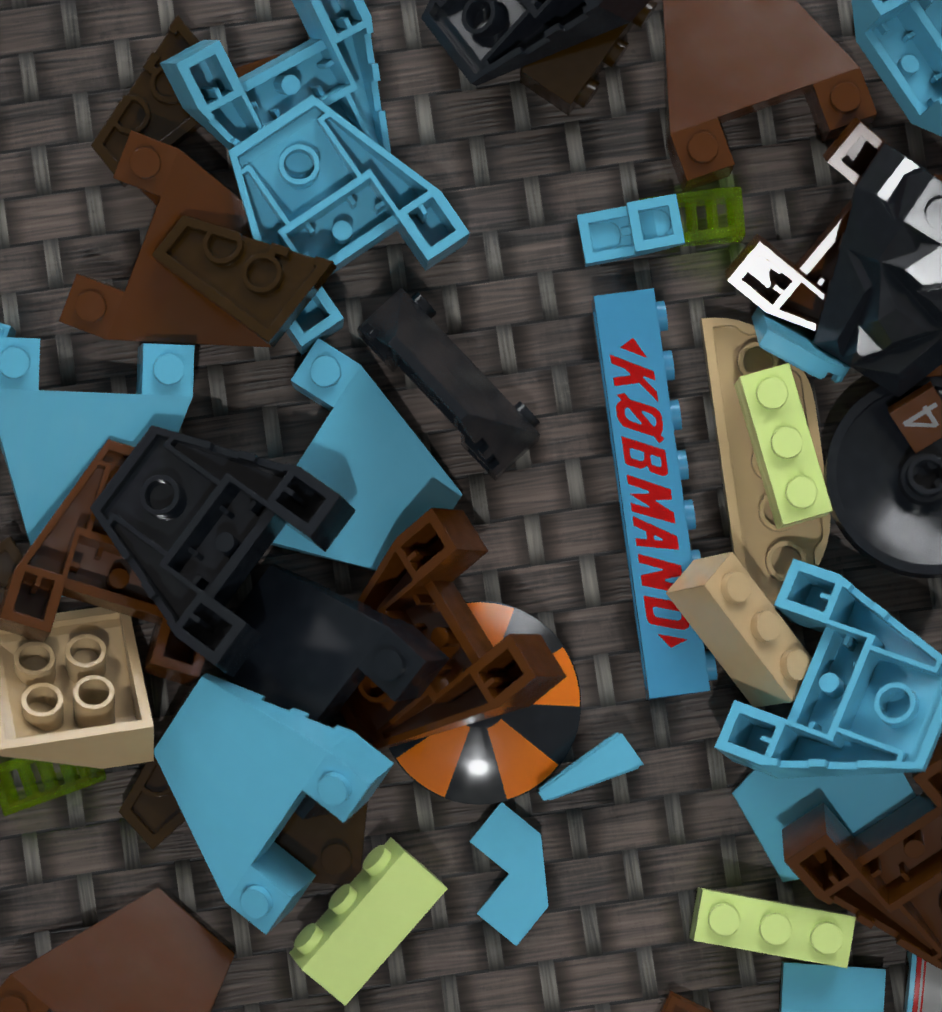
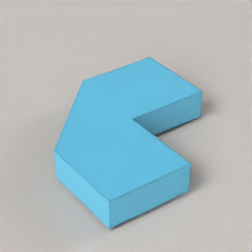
(523, 892)

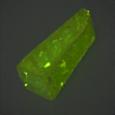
(710, 199)
(9, 797)

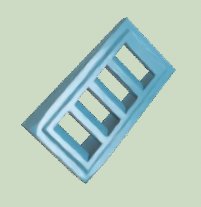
(603, 762)

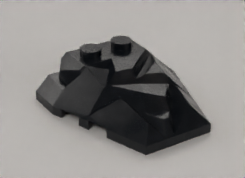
(888, 276)

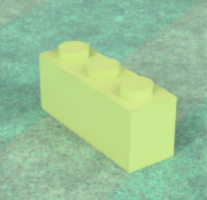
(783, 446)
(366, 920)
(772, 927)

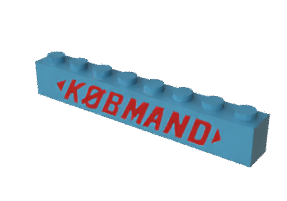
(650, 487)

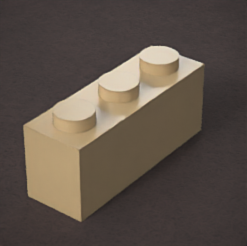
(741, 629)

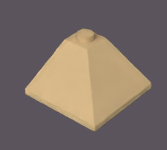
(76, 693)

